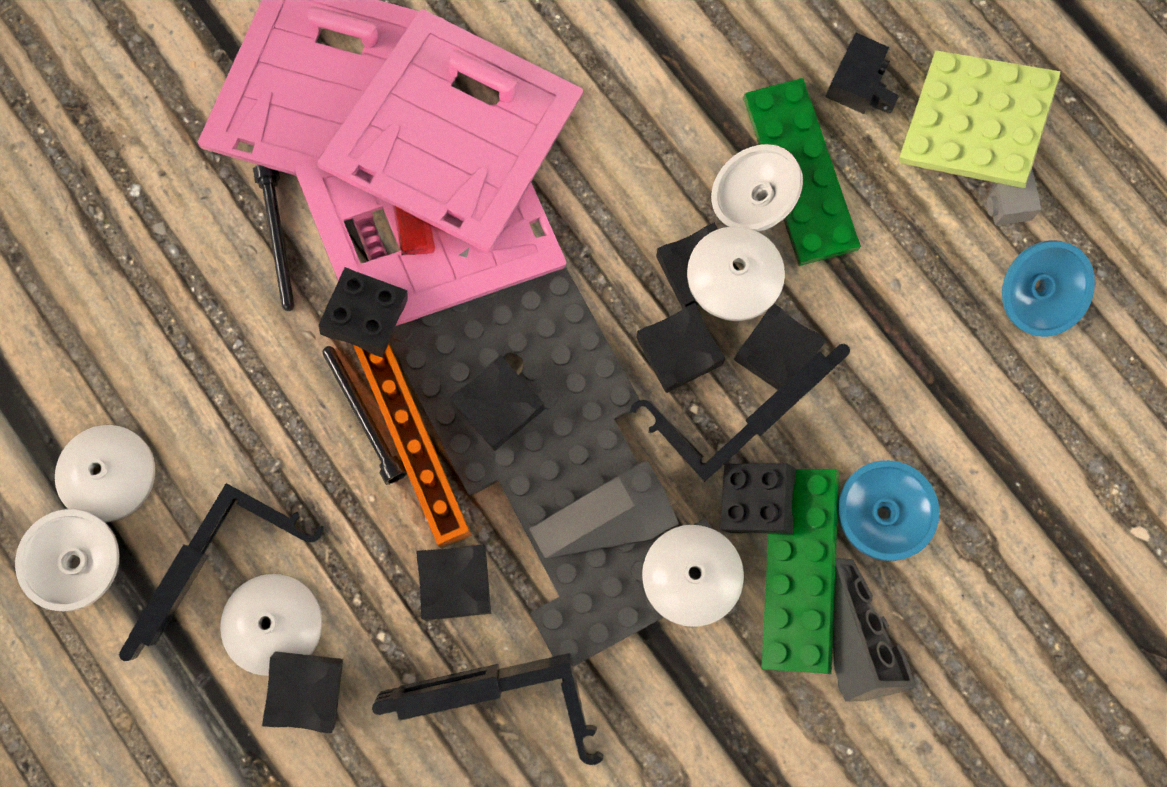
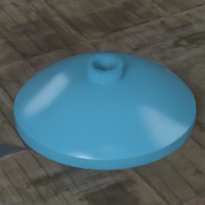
(1063, 291)
(910, 508)

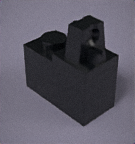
(859, 77)

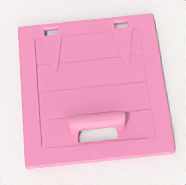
(294, 92)
(443, 148)
(436, 278)

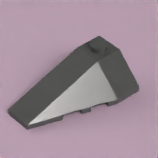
(615, 514)
(862, 650)

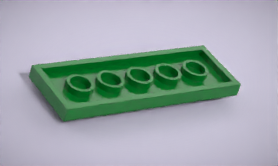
(820, 219)
(803, 579)

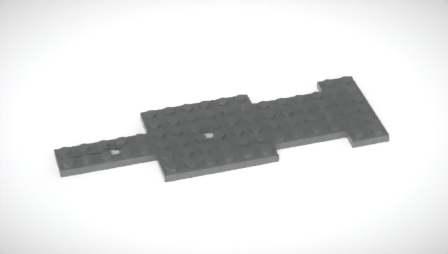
(553, 457)

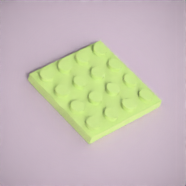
(980, 118)

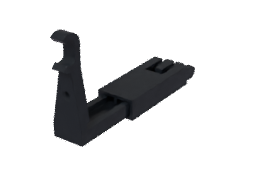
(758, 422)
(189, 563)
(488, 684)

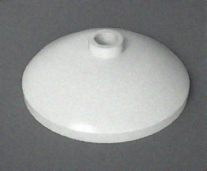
(751, 177)
(731, 292)
(124, 476)
(47, 555)
(681, 597)
(293, 616)

